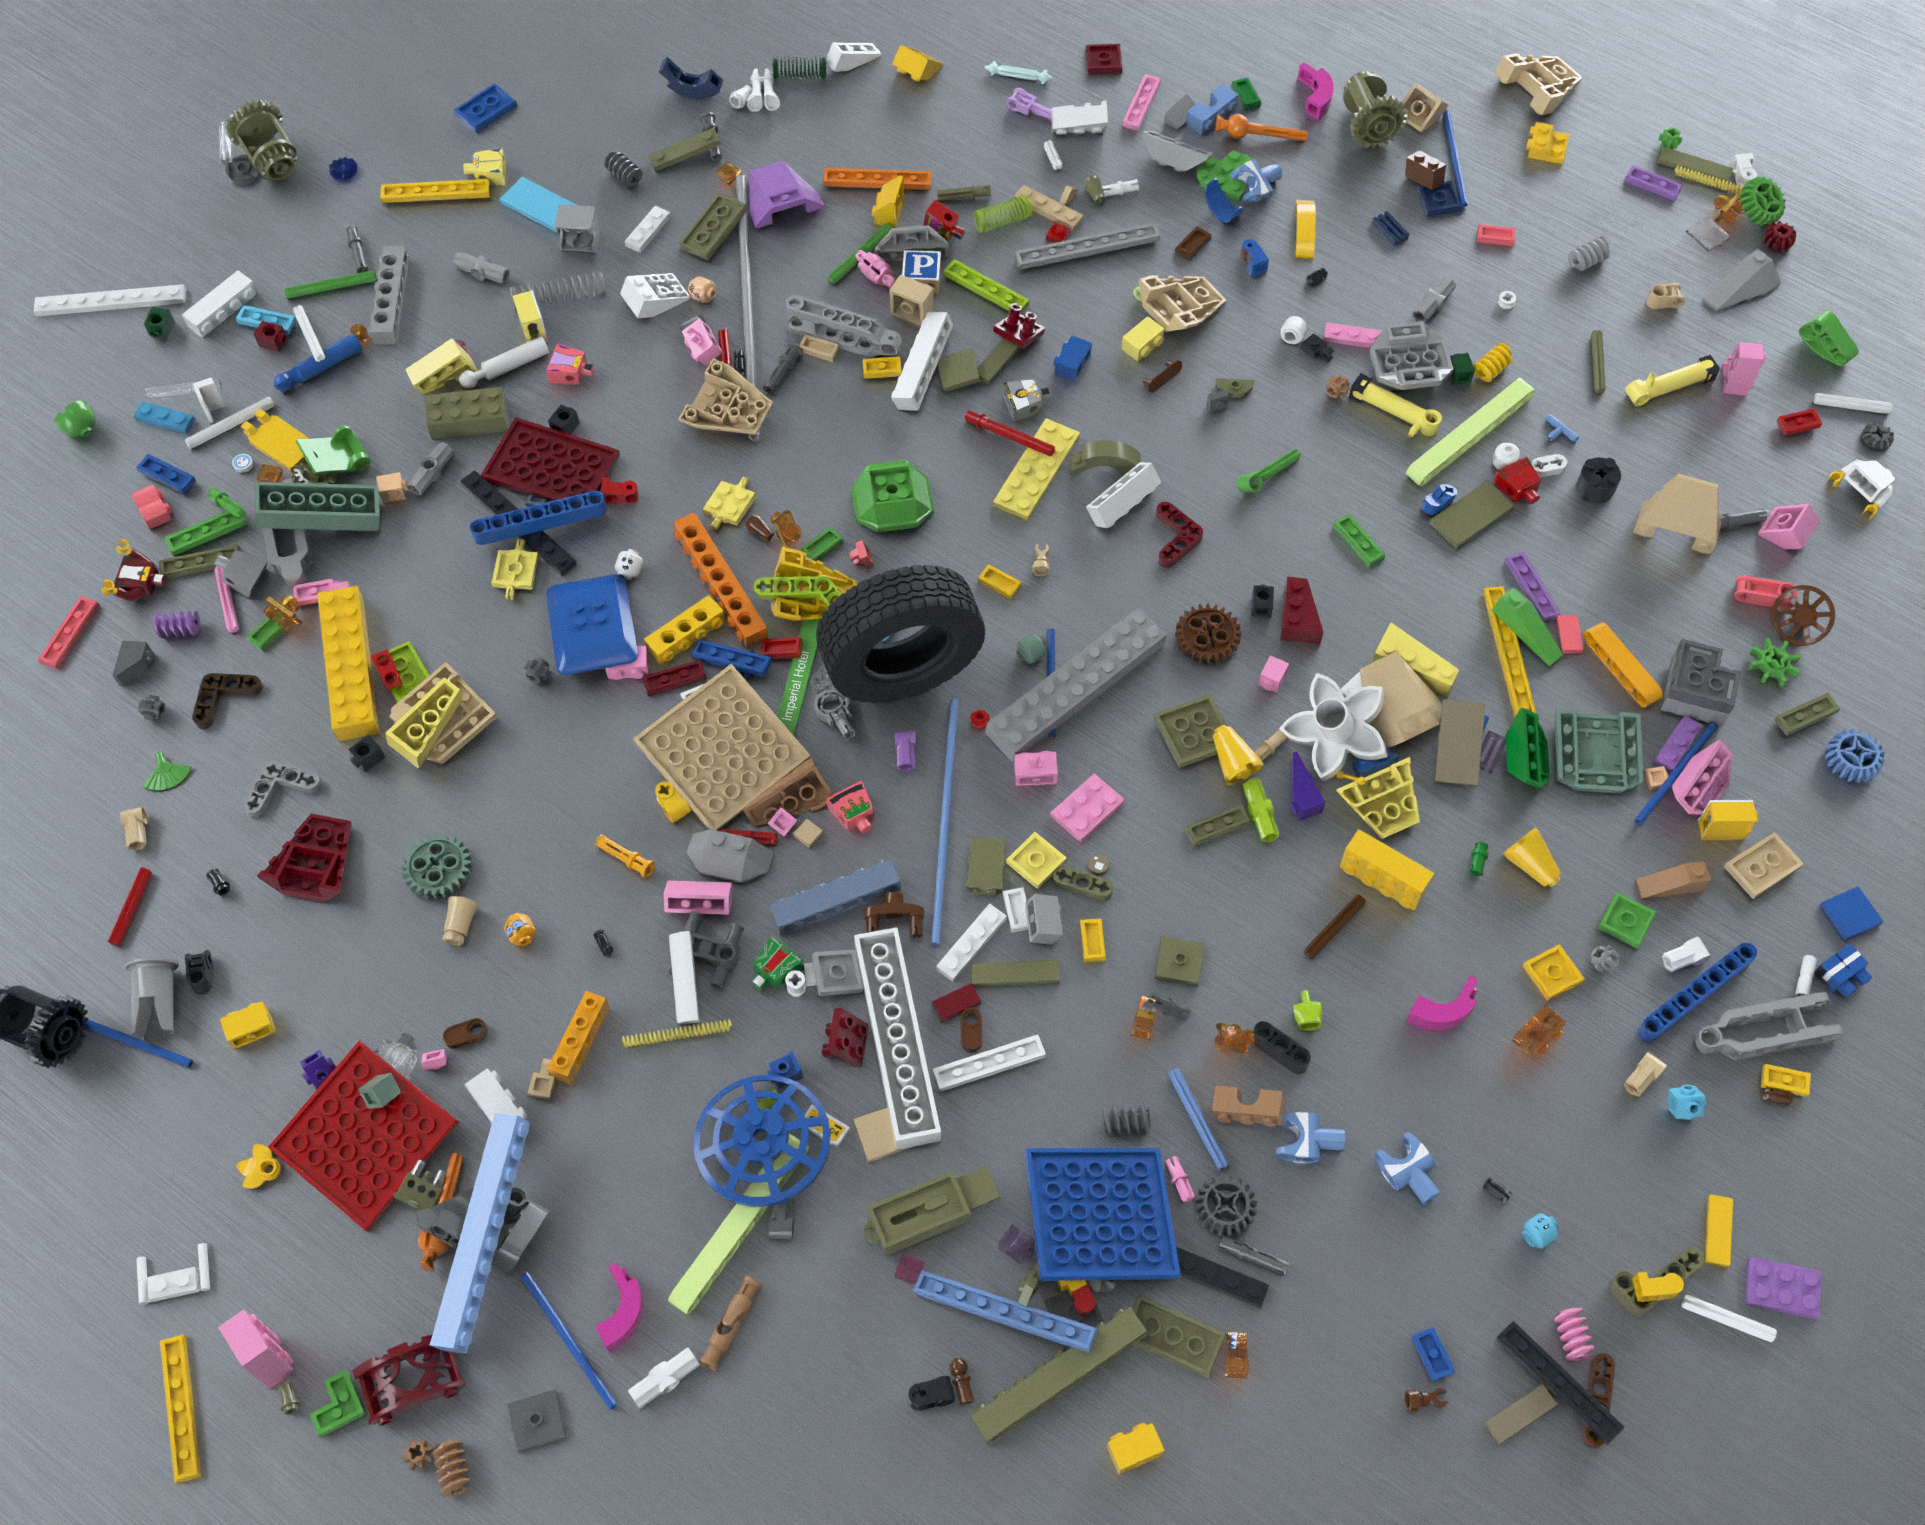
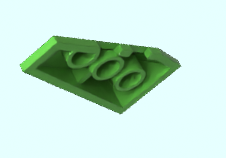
(1527, 624)

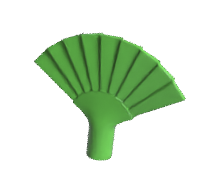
(166, 775)

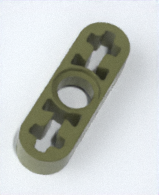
(1099, 882)

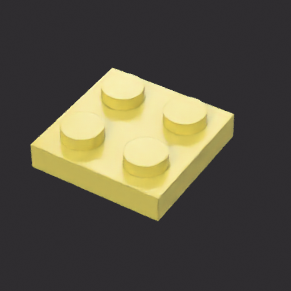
(1036, 860)

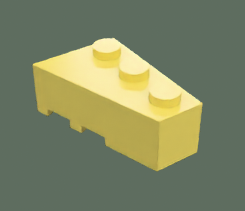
(440, 367)

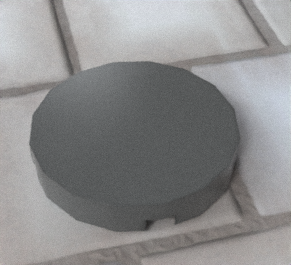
(241, 170)

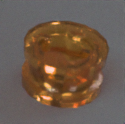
(363, 335)

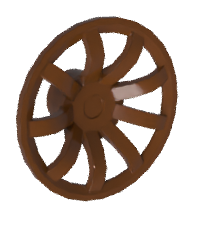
(1803, 615)

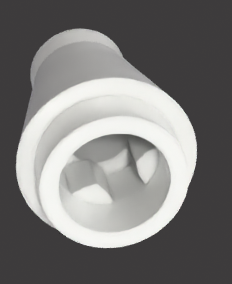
(739, 97)

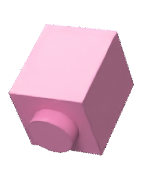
(1273, 674)

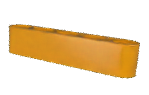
(1623, 664)

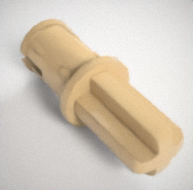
(1268, 746)

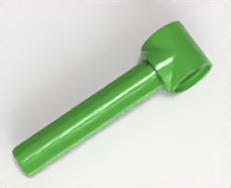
(1254, 480)

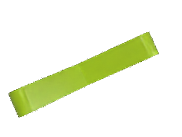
(794, 584)

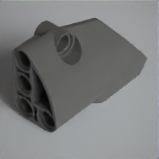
(519, 1226)

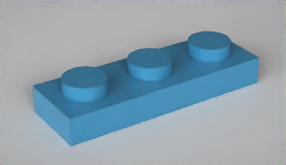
(164, 417)

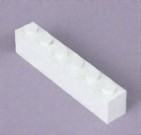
(922, 361)

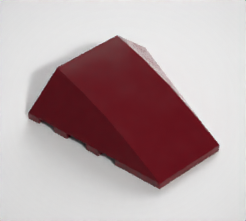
(312, 860)

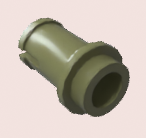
(288, 1398)

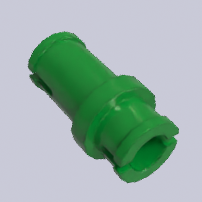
(1479, 855)

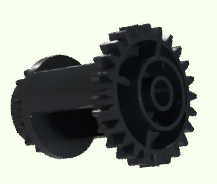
(53, 1029)

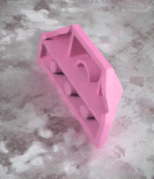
(1704, 778)

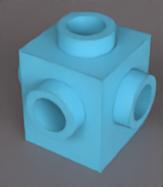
(1686, 1102)

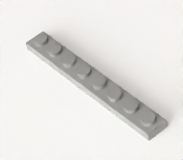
(1087, 245)

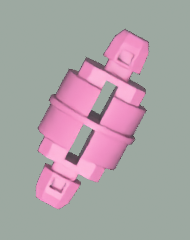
(875, 268)

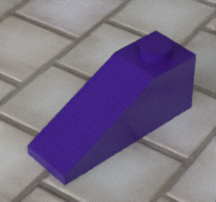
(1305, 796)

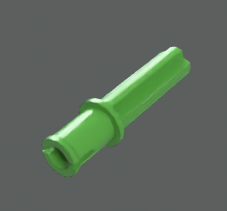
(223, 501)

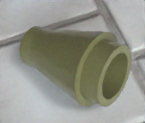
(1094, 188)

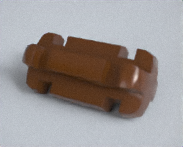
(1777, 1096)

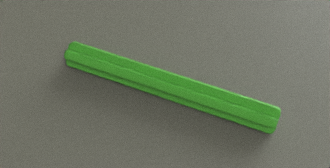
(851, 261)
(330, 284)

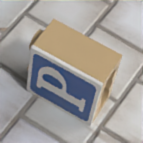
(923, 267)

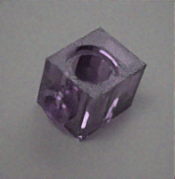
(1017, 1244)

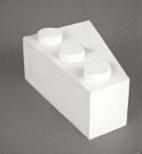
(491, 1096)

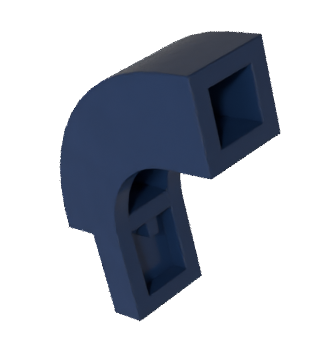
(690, 85)

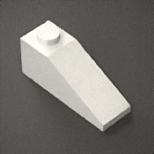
(850, 55)

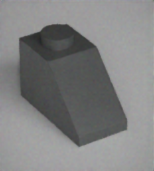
(132, 661)

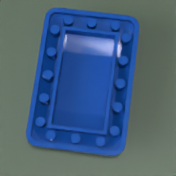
(591, 624)

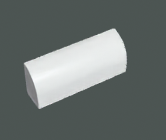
(684, 978)

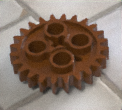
(1226, 629)

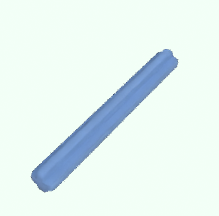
(1199, 1119)

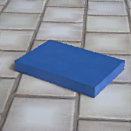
(485, 107)

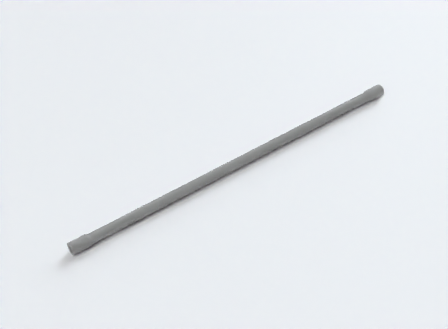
(741, 188)

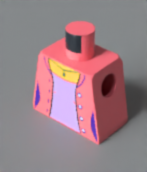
(568, 366)

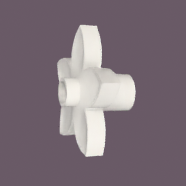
(1338, 725)

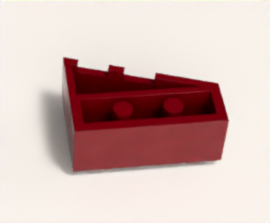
(1300, 613)

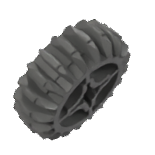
(1236, 1220)

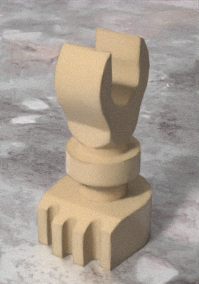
(1041, 566)

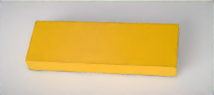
(1718, 1231)

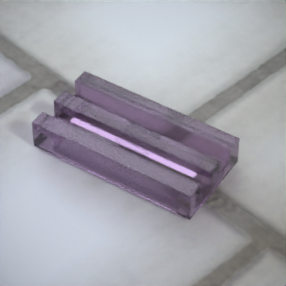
(1483, 765)

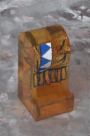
(1236, 1355)

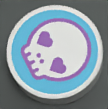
(242, 463)

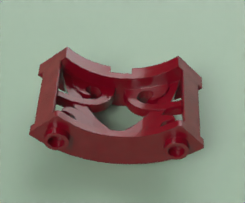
(375, 1369)

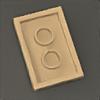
(1763, 865)

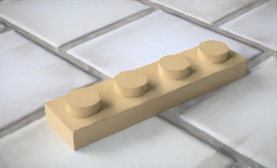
(1050, 208)

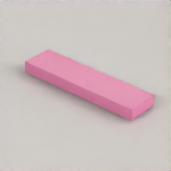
(1141, 102)

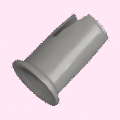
(149, 988)

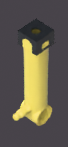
(1703, 371)
(1426, 420)

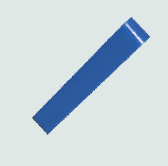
(538, 517)
(1691, 998)

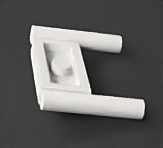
(173, 1283)

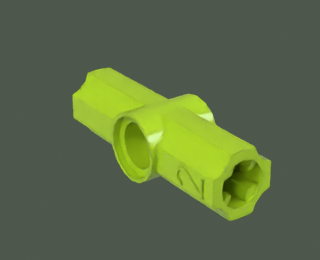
(1260, 810)

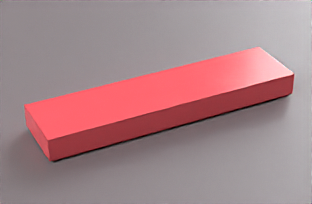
(68, 632)

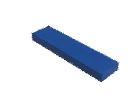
(725, 655)

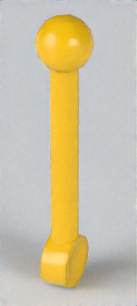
(1361, 780)

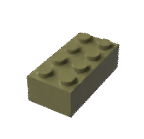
(466, 413)

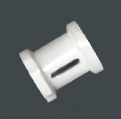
(800, 988)

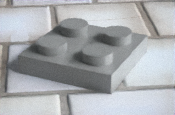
(837, 972)

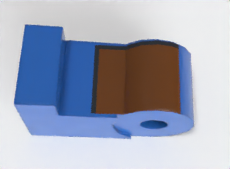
(1255, 257)

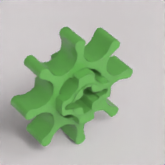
(1774, 662)

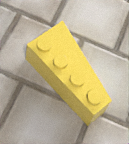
(1430, 667)
(424, 722)

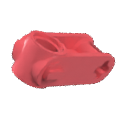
(1762, 591)

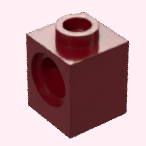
(270, 336)

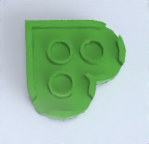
(1221, 170)

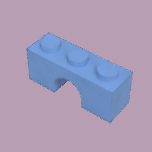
(1203, 117)

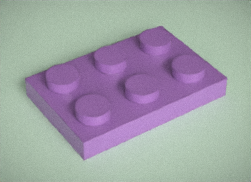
(1783, 1288)

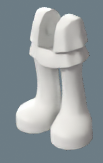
(758, 83)

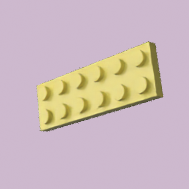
(1036, 471)

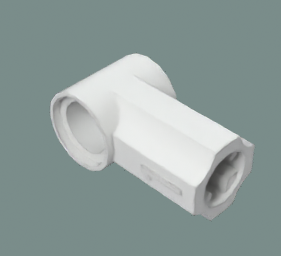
(1689, 953)

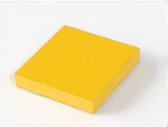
(1553, 972)

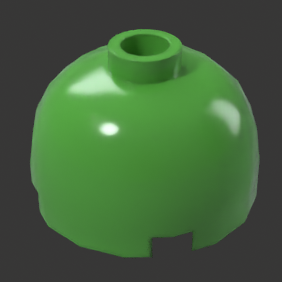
(77, 419)

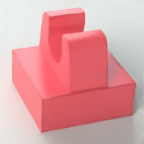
(861, 555)

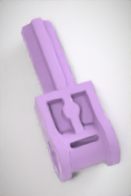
(1026, 103)

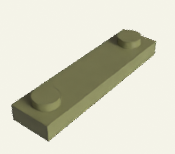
(684, 149)

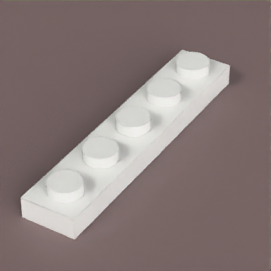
(989, 1063)

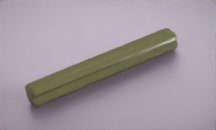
(1598, 361)

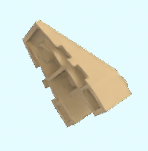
(1544, 78)
(1684, 507)

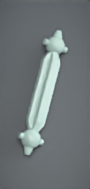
(1017, 72)

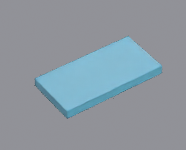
(534, 202)

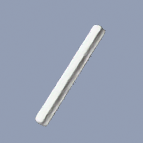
(309, 333)
(228, 423)

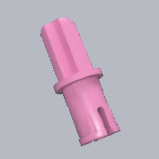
(1180, 1179)

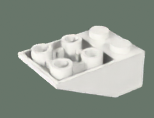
(653, 293)

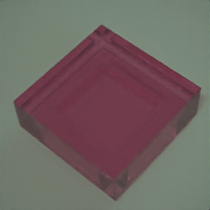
(909, 1269)

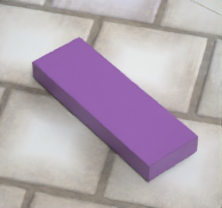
(1653, 183)

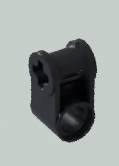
(199, 967)
(935, 1393)

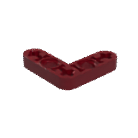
(1184, 534)

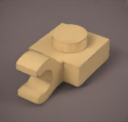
(542, 1083)

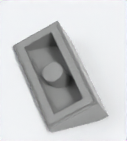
(1177, 114)

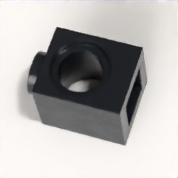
(564, 419)
(1264, 607)
(364, 746)

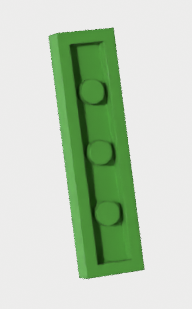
(204, 532)

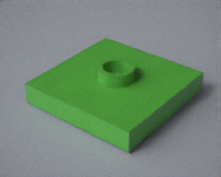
(1627, 920)

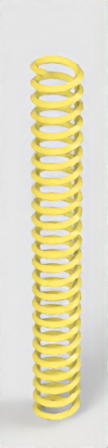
(1712, 180)
(702, 1031)

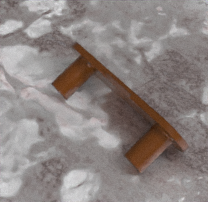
(1172, 369)

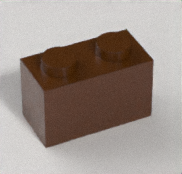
(1425, 170)

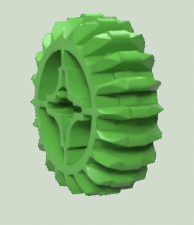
(1762, 196)

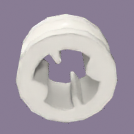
(1507, 304)

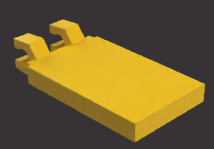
(275, 440)

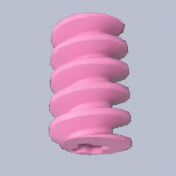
(1573, 1335)

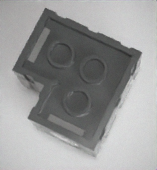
(1699, 684)

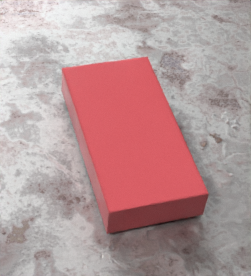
(1496, 235)
(1569, 634)

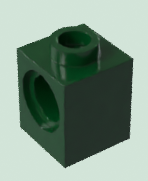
(159, 322)
(1462, 368)

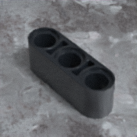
(1285, 1057)

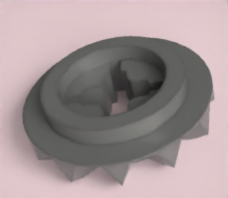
(1875, 441)

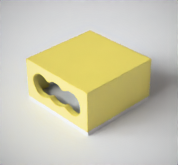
(529, 316)

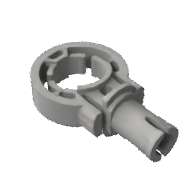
(838, 715)

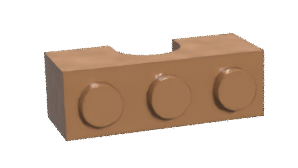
(1267, 1110)

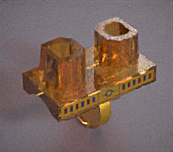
(1726, 214)
(786, 527)
(285, 609)
(1233, 1038)

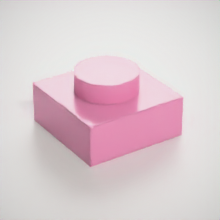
(782, 821)
(434, 1060)

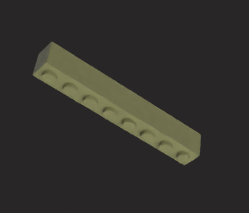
(1057, 1376)

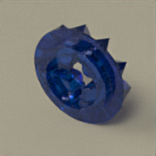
(350, 168)

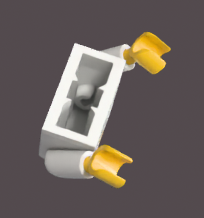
(1870, 480)

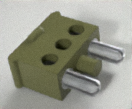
(417, 1199)

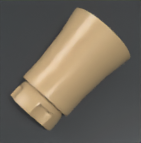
(458, 919)

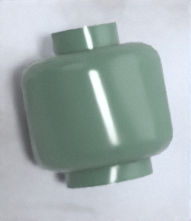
(1031, 648)

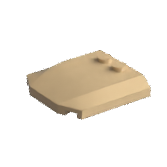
(467, 720)

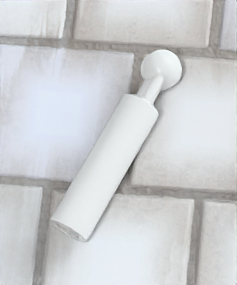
(505, 362)

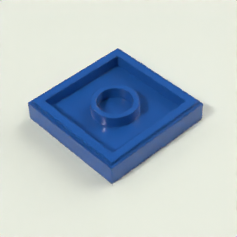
(1851, 913)

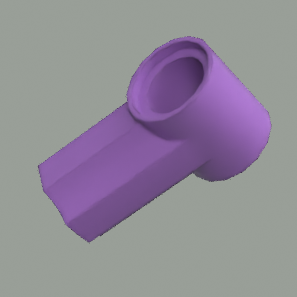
(905, 745)

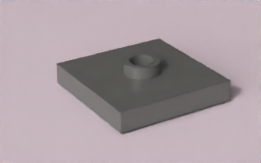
(536, 1420)

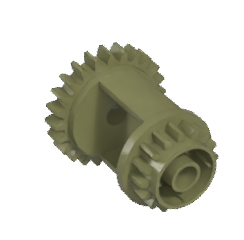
(1375, 115)
(257, 125)

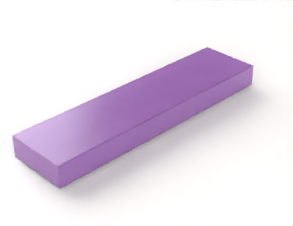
(1532, 586)

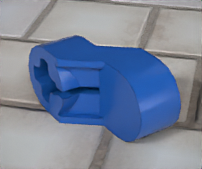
(1439, 499)

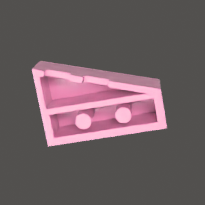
(1742, 368)

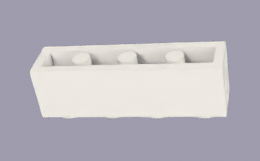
(219, 304)
(1124, 495)

